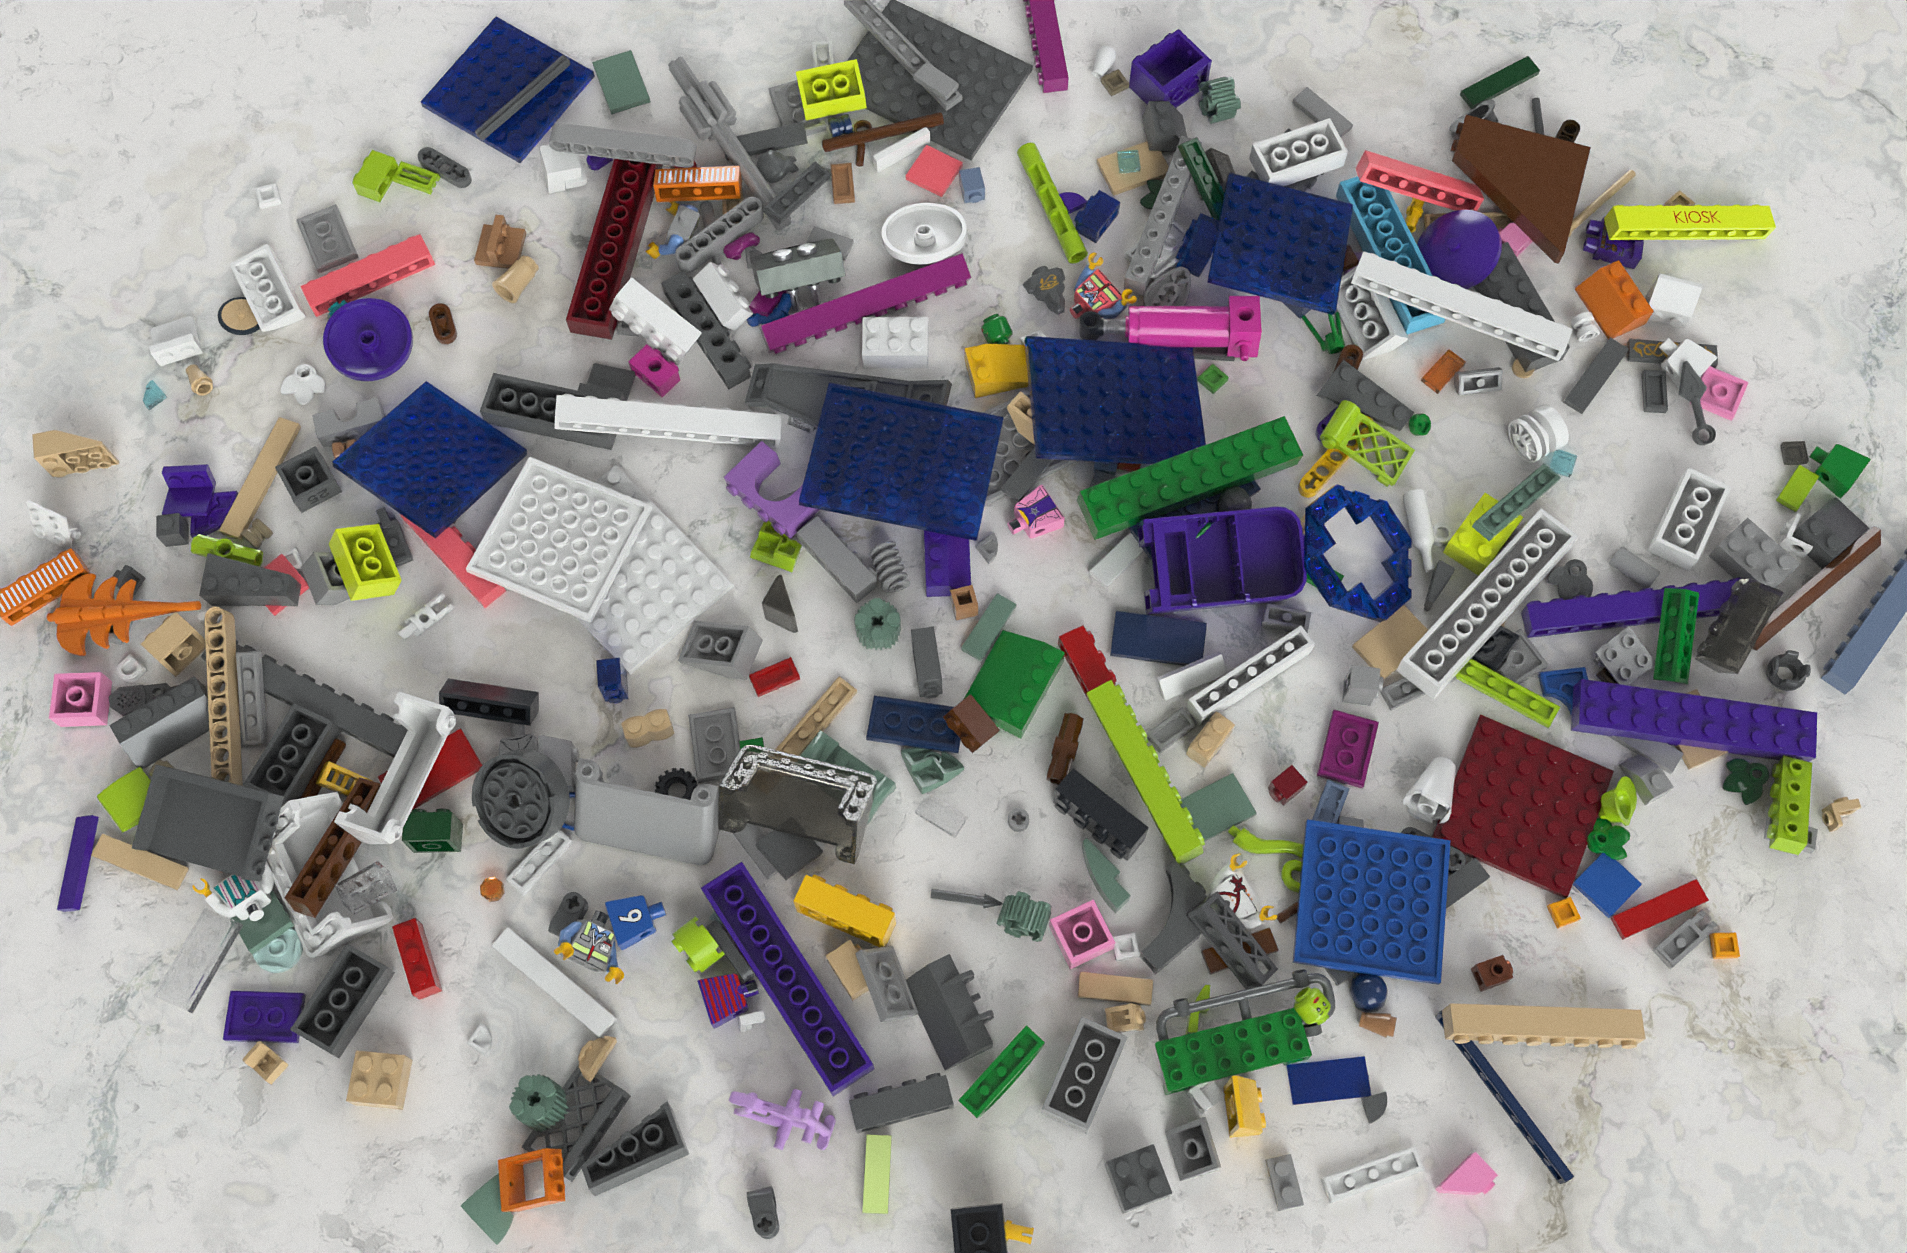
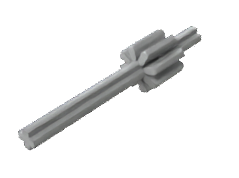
(710, 117)

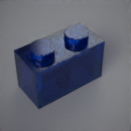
(1097, 216)
(612, 680)

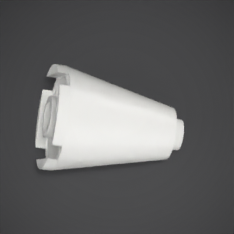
(1433, 792)

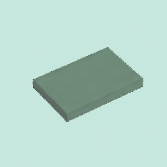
(621, 82)
(1218, 807)

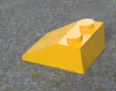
(996, 368)
(1242, 1107)

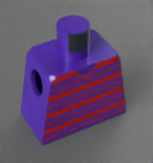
(726, 997)

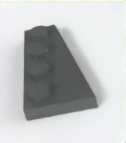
(1371, 399)

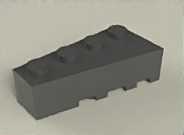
(243, 584)
(637, 1152)

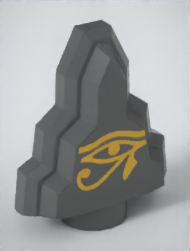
(1048, 287)

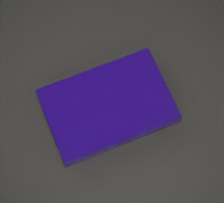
(263, 1016)

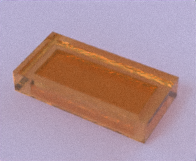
(1443, 371)

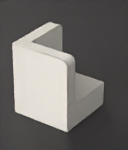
(1205, 1095)

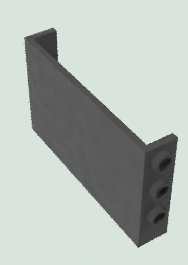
(208, 822)

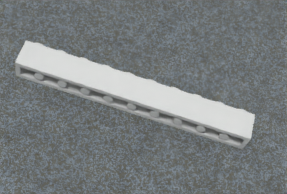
(1462, 306)
(667, 421)

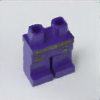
(1626, 251)

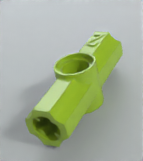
(202, 545)

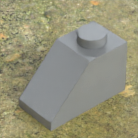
(1647, 778)

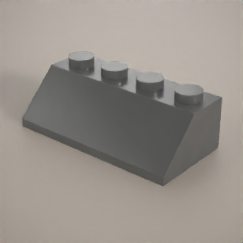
(164, 723)

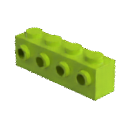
(1790, 805)

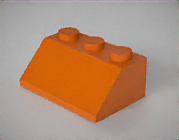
(1614, 300)

